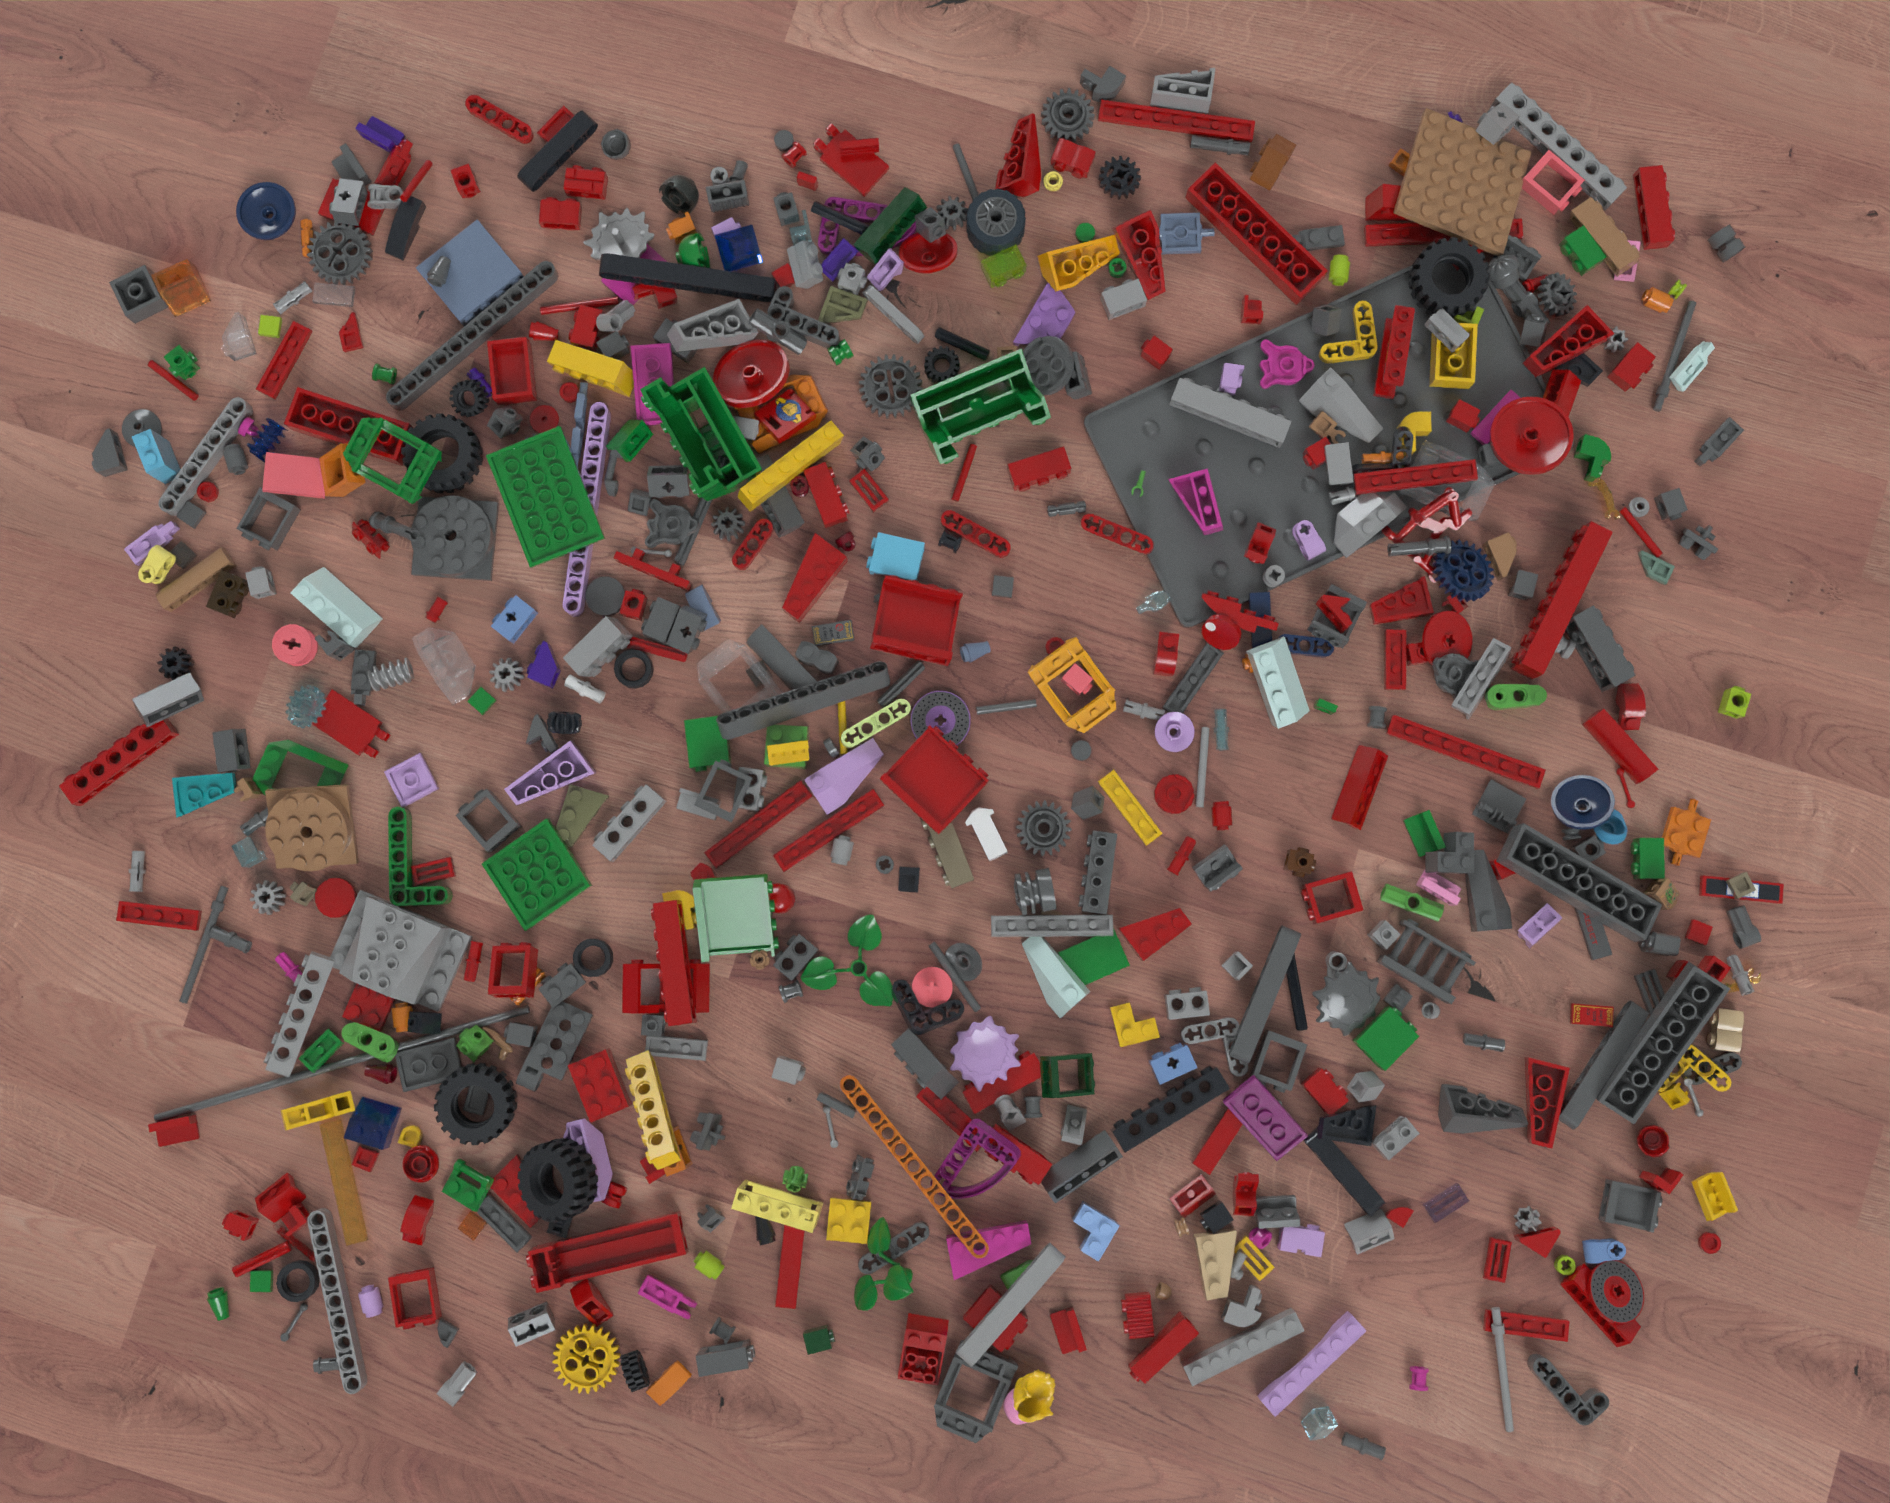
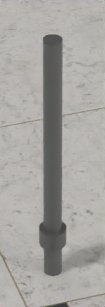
(1663, 390)
(217, 906)

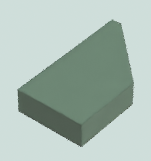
(1655, 567)

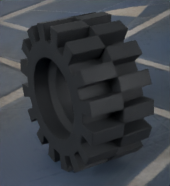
(941, 353)
(459, 402)
(634, 1370)

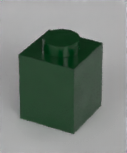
(818, 1339)

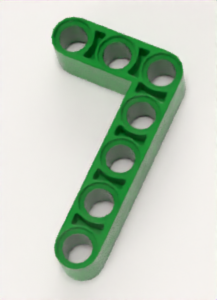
(395, 866)

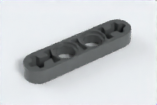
(896, 1251)

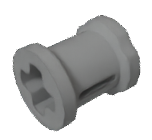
(719, 172)

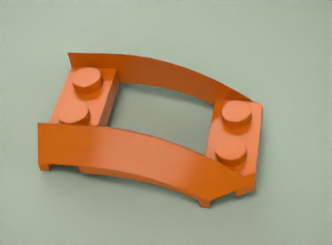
(808, 392)

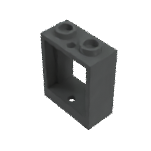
(253, 512)
(726, 766)
(503, 834)
(1267, 1037)
(725, 1358)

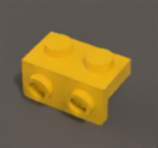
(1714, 1195)

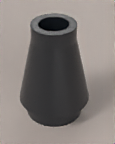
(764, 1231)

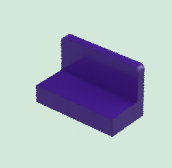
(380, 134)

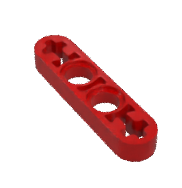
(497, 121)
(1118, 531)
(973, 537)

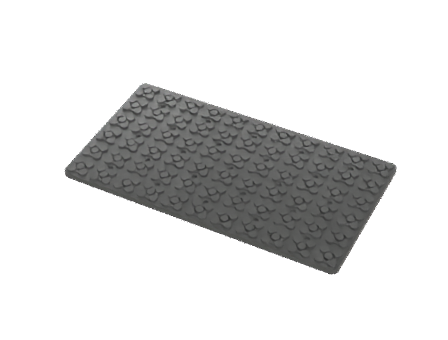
(1273, 483)

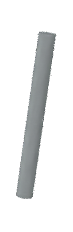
(1202, 767)

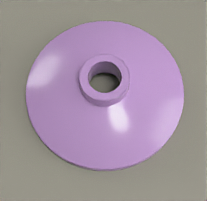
(1184, 731)

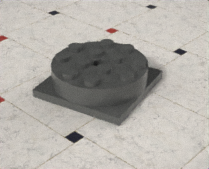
(471, 551)

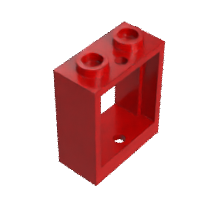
(1351, 891)
(529, 971)
(397, 1300)

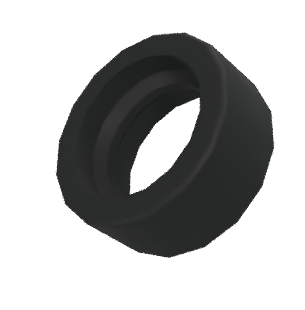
(630, 654)
(578, 953)
(282, 1285)

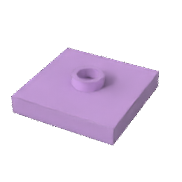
(411, 780)

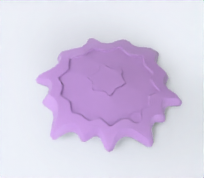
(984, 1053)

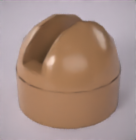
(1163, 1291)

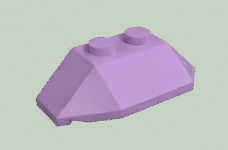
(594, 1143)

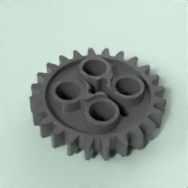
(326, 242)
(872, 388)

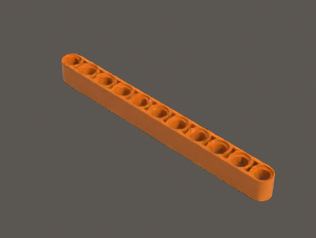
(904, 1161)

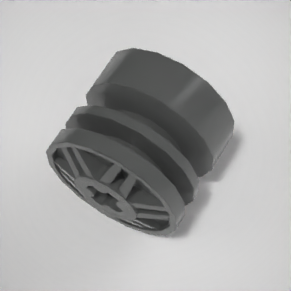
(1035, 891)

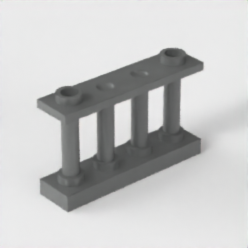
(1426, 981)

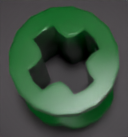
(384, 374)

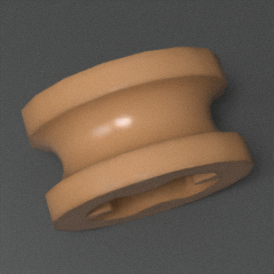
(1181, 1227)

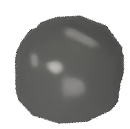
(616, 144)

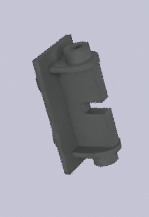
(856, 1186)

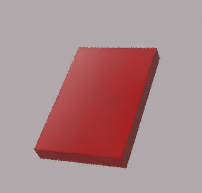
(369, 219)

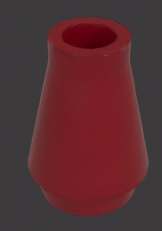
(381, 1073)

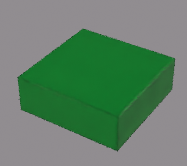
(482, 701)
(1325, 706)
(261, 1281)

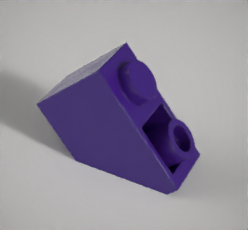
(545, 666)

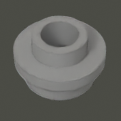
(1633, 507)

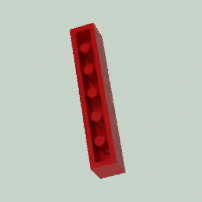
(674, 963)

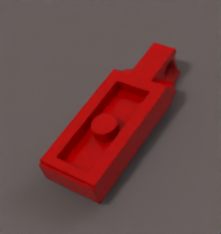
(395, 164)

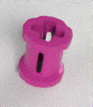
(1419, 1377)

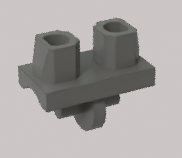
(1705, 547)
(710, 1133)

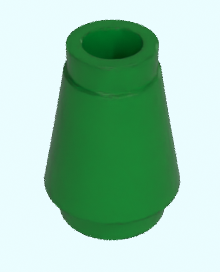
(219, 1303)

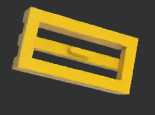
(1240, 1244)

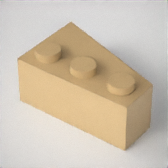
(1215, 1261)

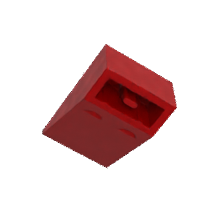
(923, 1349)

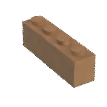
(1602, 228)

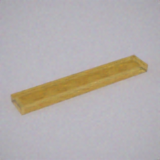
(343, 1182)

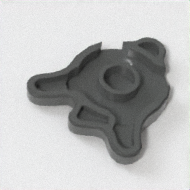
(670, 526)
(1452, 672)

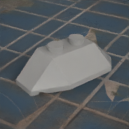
(1364, 519)

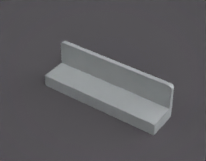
(1481, 677)

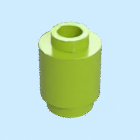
(1339, 270)
(708, 1265)

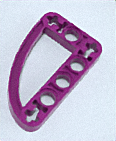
(861, 215)
(981, 1138)

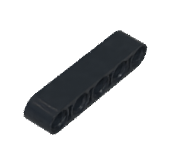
(557, 151)
(1345, 1173)

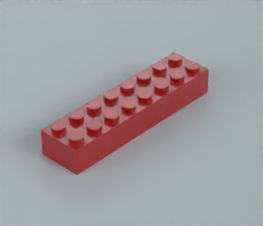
(1256, 233)
(1561, 600)

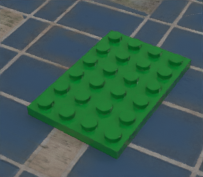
(545, 497)

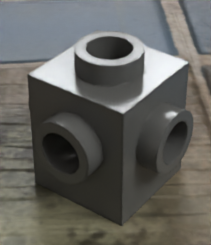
(505, 421)
(867, 454)

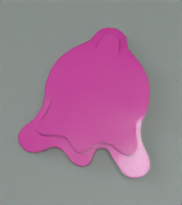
(1284, 365)

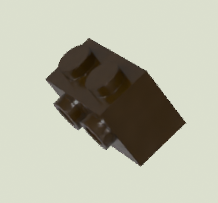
(228, 594)

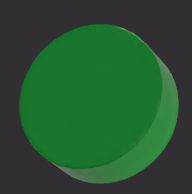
(1085, 232)

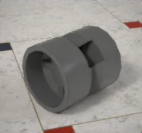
(1726, 243)

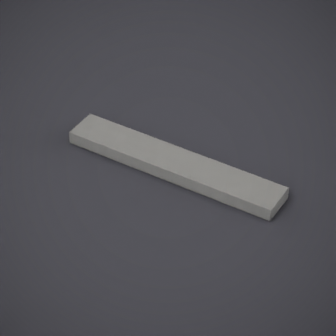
(1051, 925)

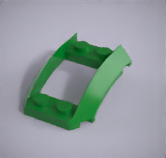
(418, 471)
(275, 756)

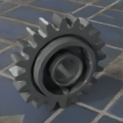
(1072, 104)
(1056, 825)

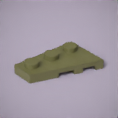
(577, 812)

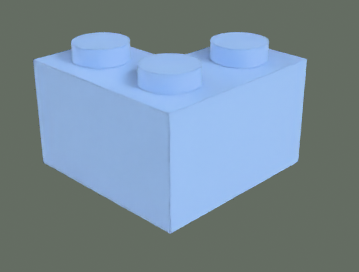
(1099, 1227)

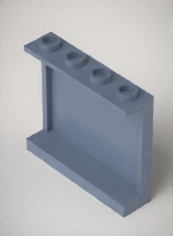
(476, 273)

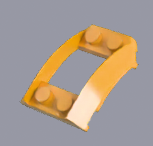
(1056, 664)

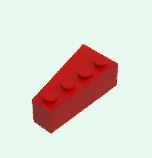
(1381, 204)
(1571, 340)
(814, 576)

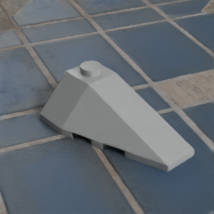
(1341, 404)

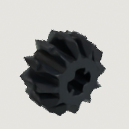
(175, 655)
(564, 722)

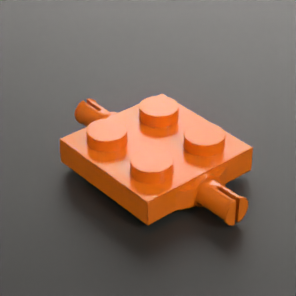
(1685, 832)

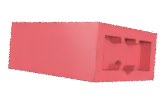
(1541, 194)

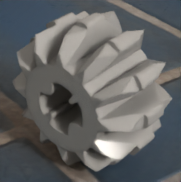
(509, 681)
(264, 891)

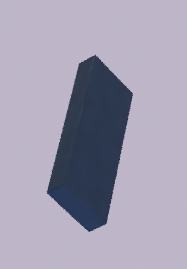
(1261, 605)

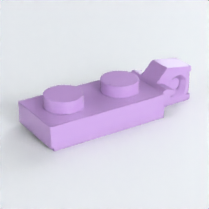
(157, 535)

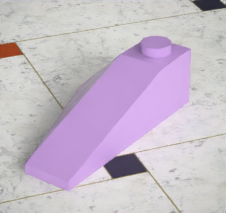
(840, 778)

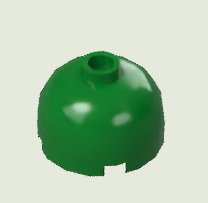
(692, 251)

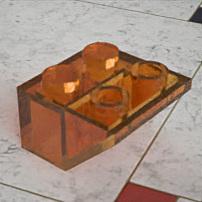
(181, 287)

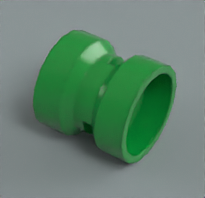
(840, 352)

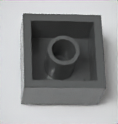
(138, 294)

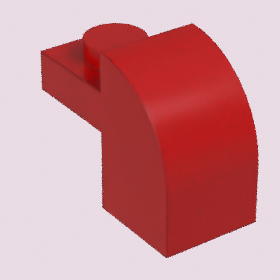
(663, 296)
(1260, 543)
(1166, 655)
(1632, 705)
(1244, 1193)
(416, 1219)

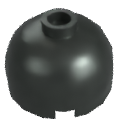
(679, 194)

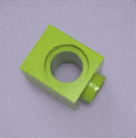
(1728, 708)

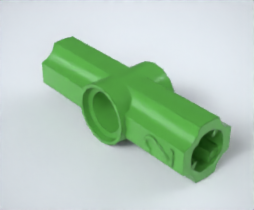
(1423, 907)

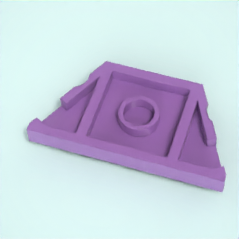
(1047, 318)

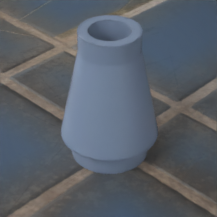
(973, 651)

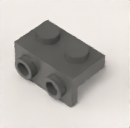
(1527, 256)
(1217, 868)
(562, 984)

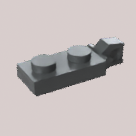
(1321, 238)
(1719, 441)
(360, 684)

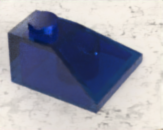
(738, 248)

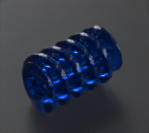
(266, 439)

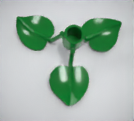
(877, 988)
(895, 1284)

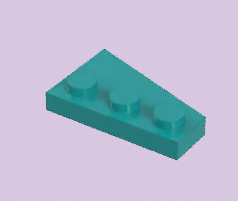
(201, 790)

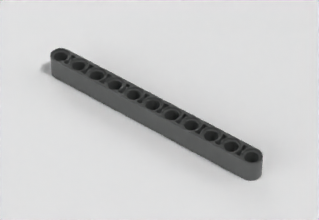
(470, 345)

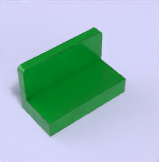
(630, 439)
(1424, 833)

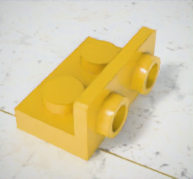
(788, 752)

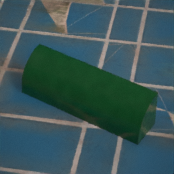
(890, 225)

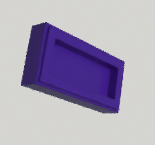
(842, 254)

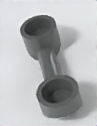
(611, 485)

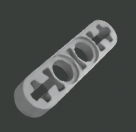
(893, 314)

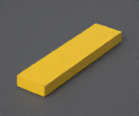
(1129, 807)

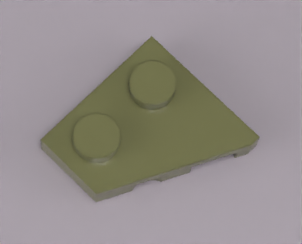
(842, 306)

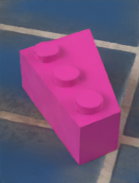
(1199, 500)

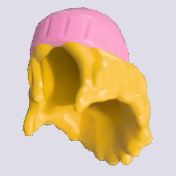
(1030, 1398)

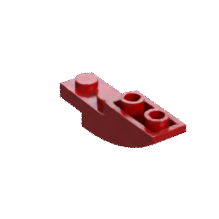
(1231, 608)

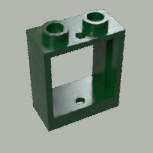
(1050, 1075)

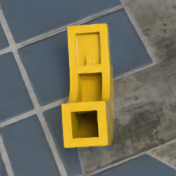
(317, 1110)

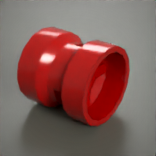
(614, 1195)

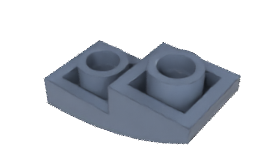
(701, 601)

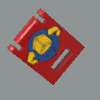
(788, 412)

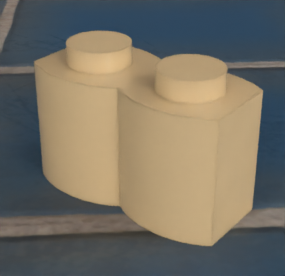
(1726, 1030)

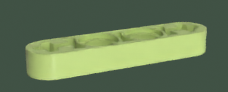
(876, 724)

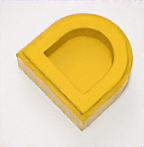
(411, 1136)

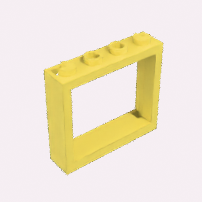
(777, 1206)

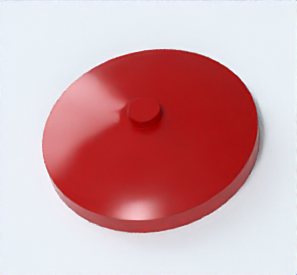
(751, 373)
(1531, 435)

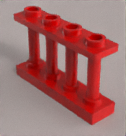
(1394, 352)

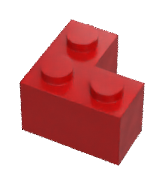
(1709, 964)

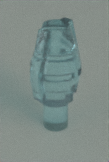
(1154, 602)

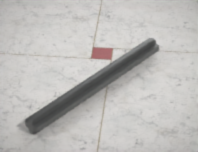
(699, 515)

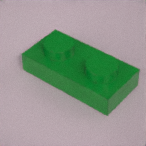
(321, 1050)

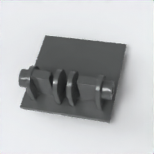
(1499, 806)

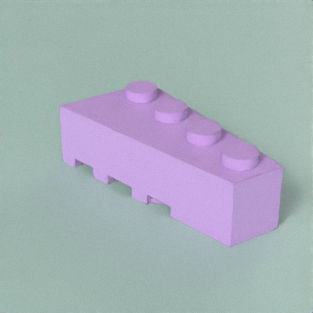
(554, 772)

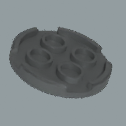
(1049, 363)

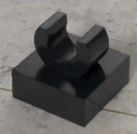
(560, 1228)

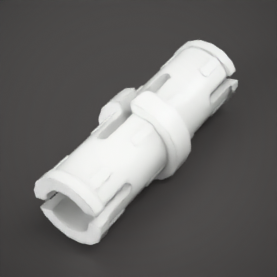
(585, 689)

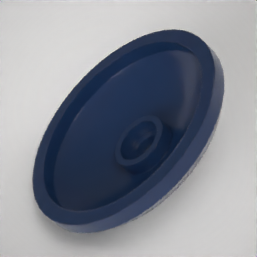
(261, 201)
(1586, 793)

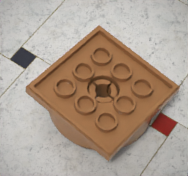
(322, 809)

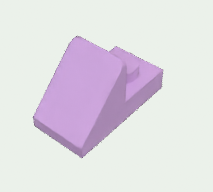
(887, 267)

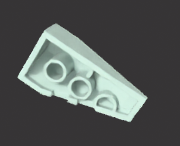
(1057, 981)

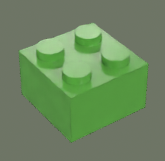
(784, 734)

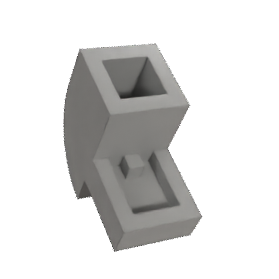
(1243, 1313)

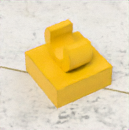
(1675, 1096)

